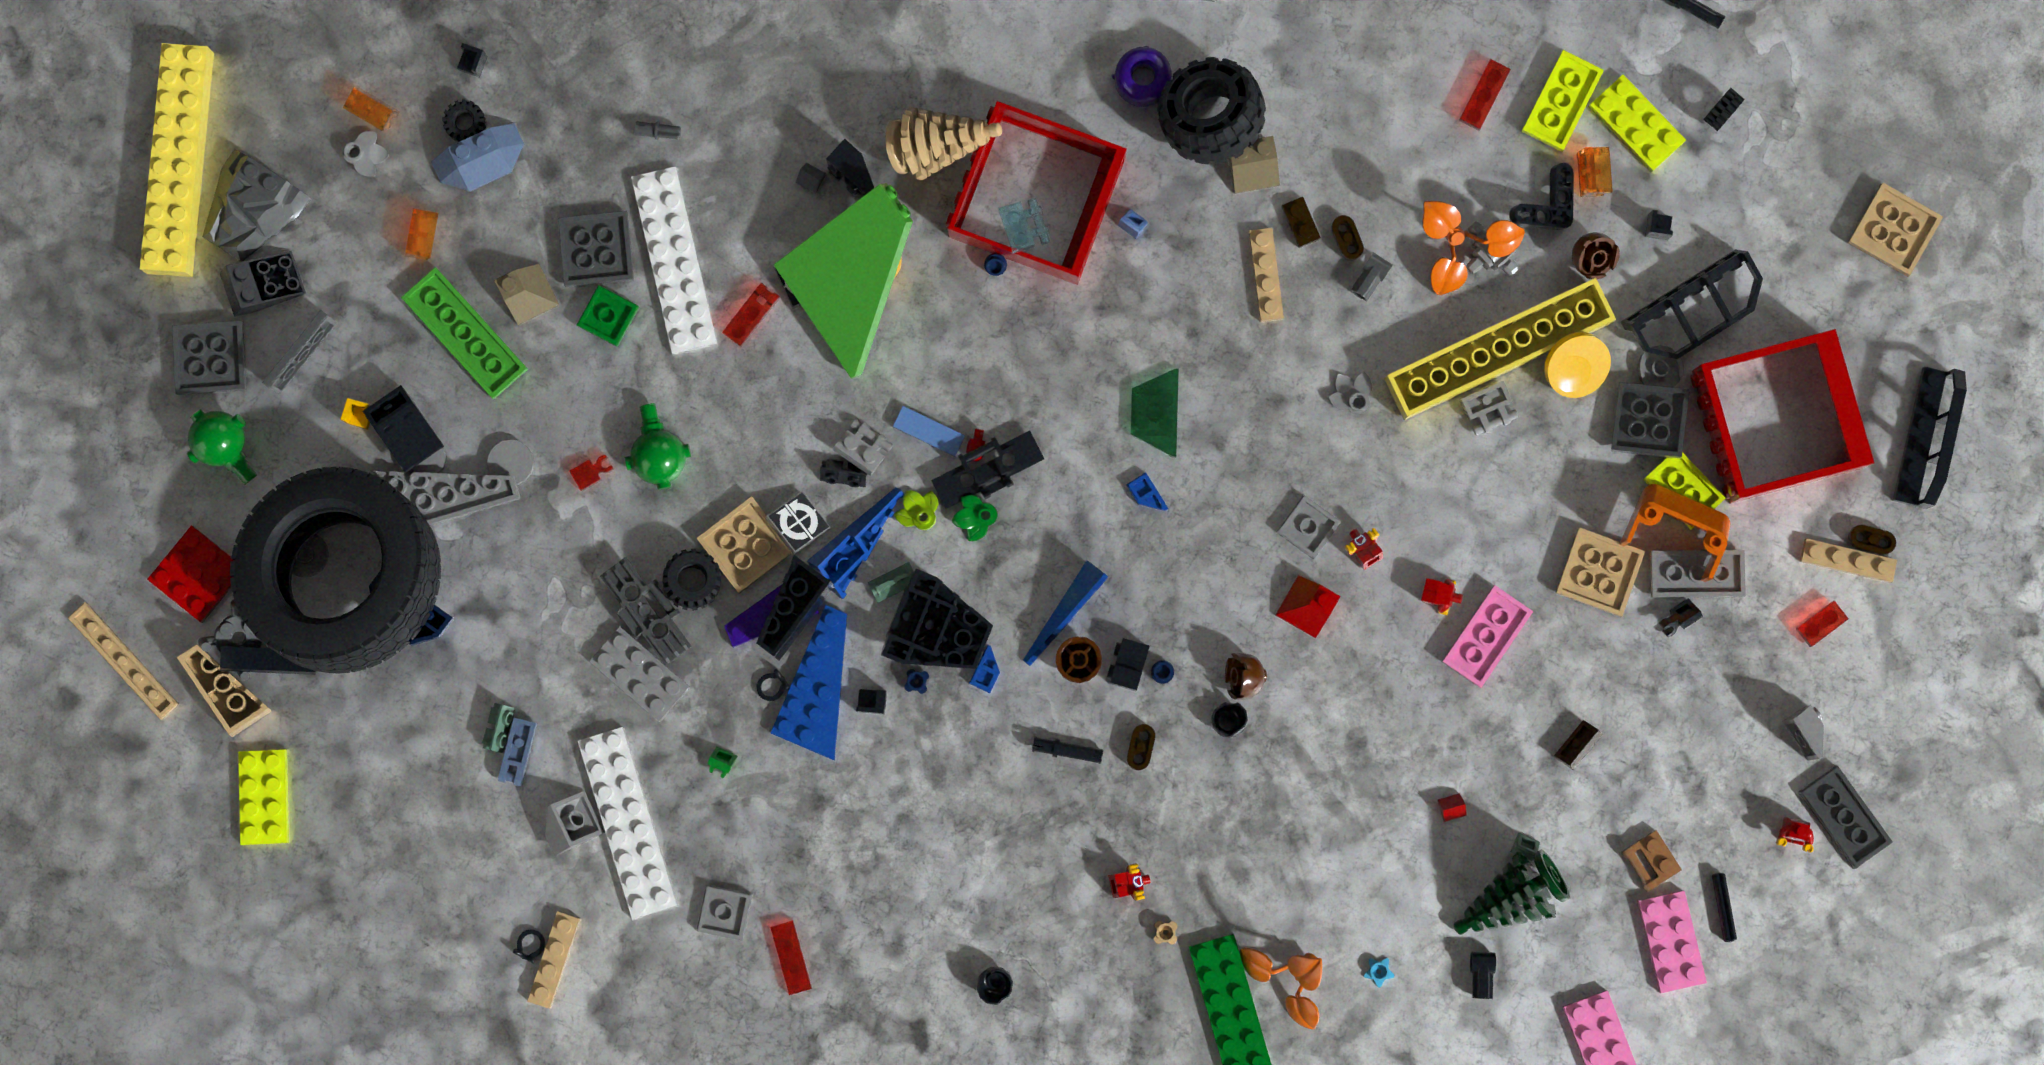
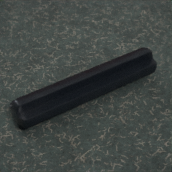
(1724, 907)

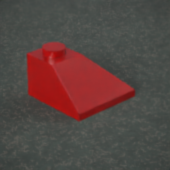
(1307, 606)

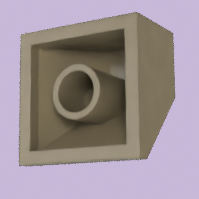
(526, 293)

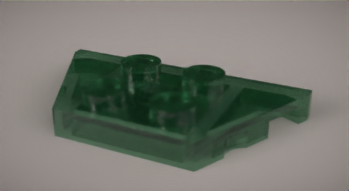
(1155, 412)

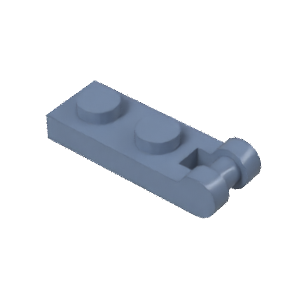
(517, 751)

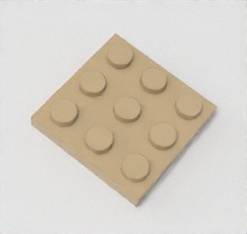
(1895, 229)
(744, 545)
(1600, 572)

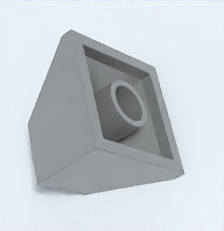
(1807, 731)
(571, 823)

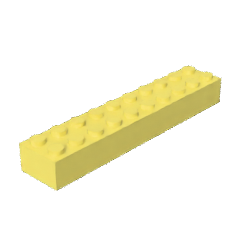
(177, 160)
(1498, 349)

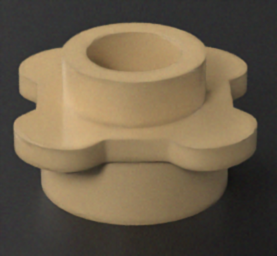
(1161, 927)

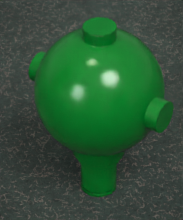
(218, 441)
(657, 453)

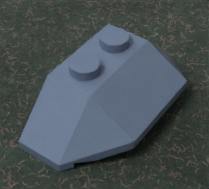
(479, 158)

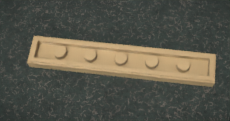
(123, 660)

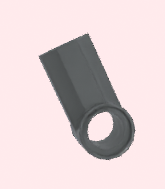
(1373, 273)

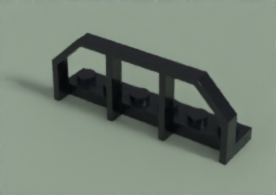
(1694, 286)
(1921, 433)

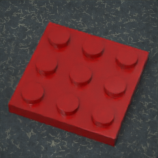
(194, 574)

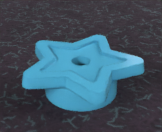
(1385, 972)

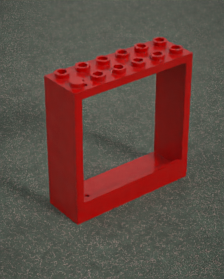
(1092, 213)
(1843, 399)

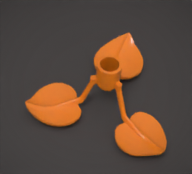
(1443, 221)
(1305, 969)

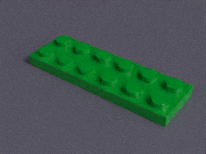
(1229, 1002)

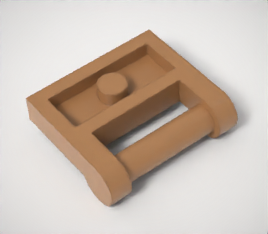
(1657, 856)

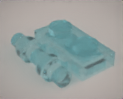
(1017, 228)

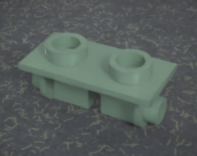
(891, 582)
(502, 718)

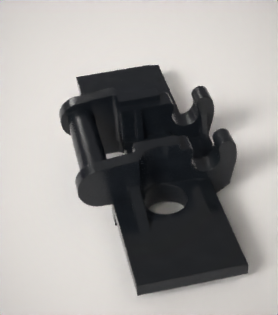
(991, 475)

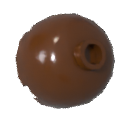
(1595, 255)
(1078, 659)
(1245, 676)

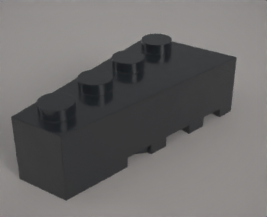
(793, 607)

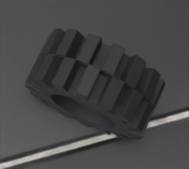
(462, 108)
(1724, 109)

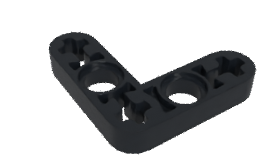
(1556, 207)

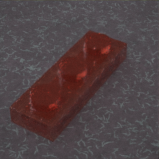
(1484, 94)
(791, 957)

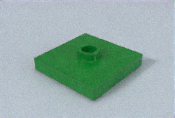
(608, 316)

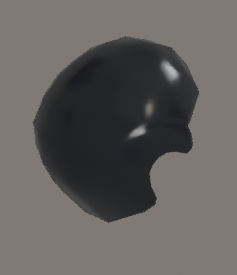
(1229, 719)
(994, 985)

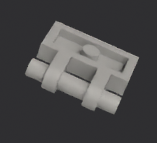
(1486, 401)
(858, 451)

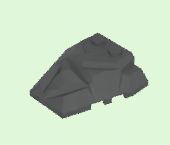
(250, 206)

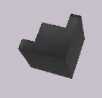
(472, 60)
(1658, 226)
(872, 701)

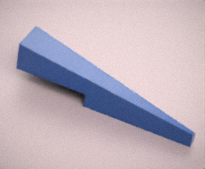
(845, 553)
(1080, 591)

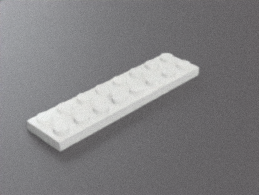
(674, 260)
(627, 823)

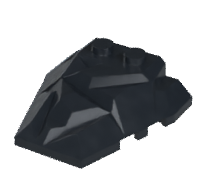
(935, 627)

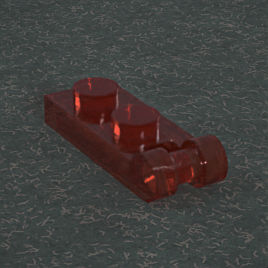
(750, 315)

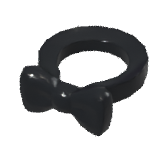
(784, 685)
(531, 957)

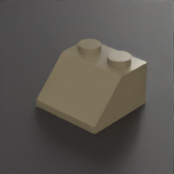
(1255, 167)

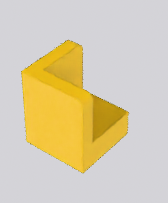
(354, 414)

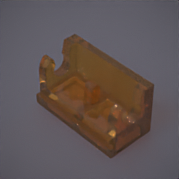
(370, 109)
(1594, 171)
(421, 234)

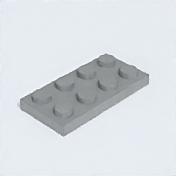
(1680, 574)
(639, 674)

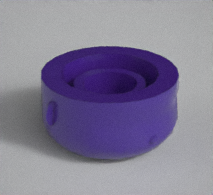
(1138, 94)

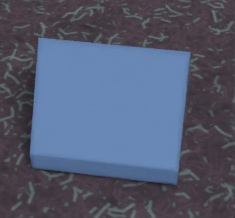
(1132, 223)

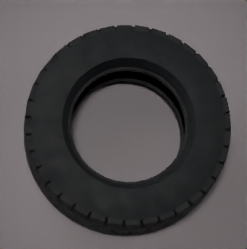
(390, 612)

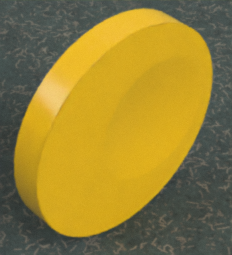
(1577, 365)

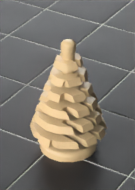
(931, 140)

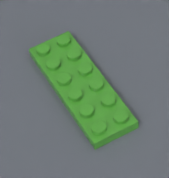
(464, 333)

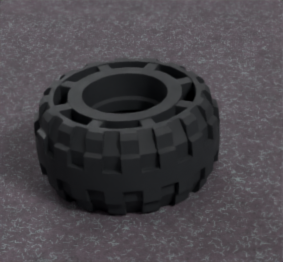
(1216, 136)

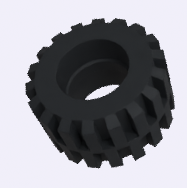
(696, 560)

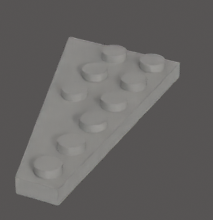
(451, 495)

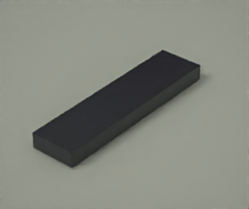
(258, 660)

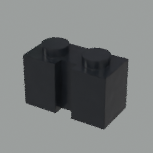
(1128, 665)

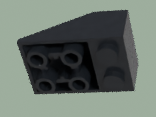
(849, 166)
(261, 282)
(403, 428)

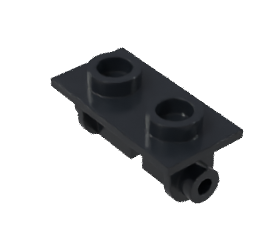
(833, 472)

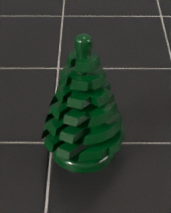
(1517, 895)

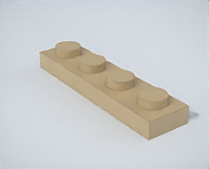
(1266, 274)
(1848, 560)
(554, 959)

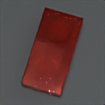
(1822, 623)

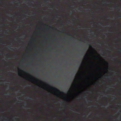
(810, 177)

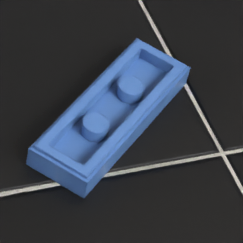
(929, 431)

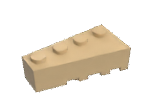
(224, 694)

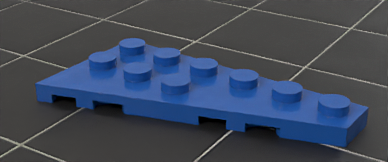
(813, 700)

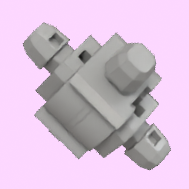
(1484, 259)

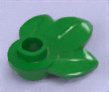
(971, 518)

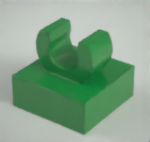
(722, 760)

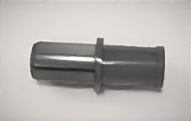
(657, 130)

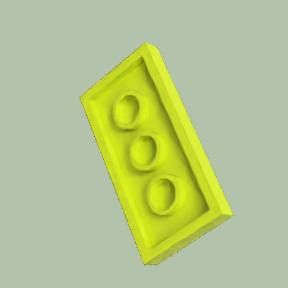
(1562, 100)
(1637, 123)
(263, 797)

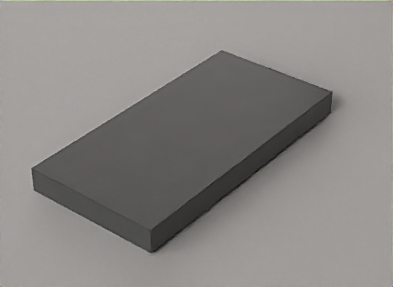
(299, 352)
(1845, 817)

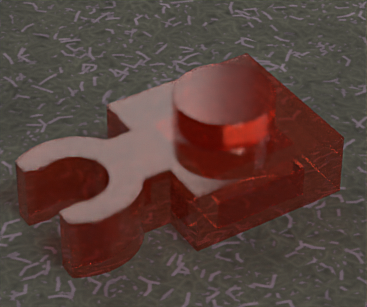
(588, 474)

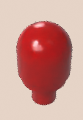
(976, 442)

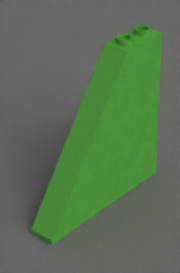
(848, 272)

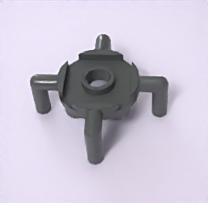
(224, 633)

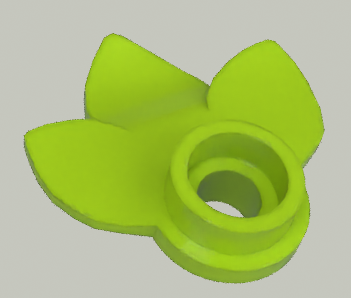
(915, 508)

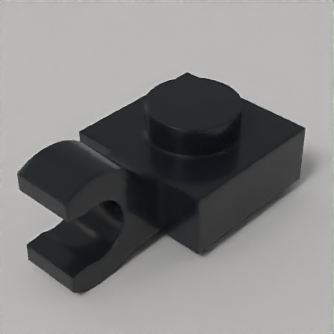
(1681, 615)

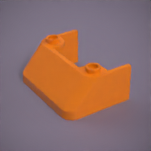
(1659, 500)

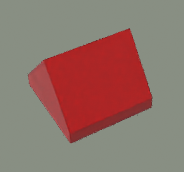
(1452, 807)

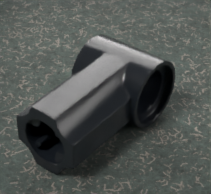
(1482, 969)

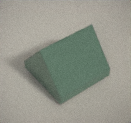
(1526, 845)

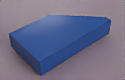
(1146, 493)
(986, 671)

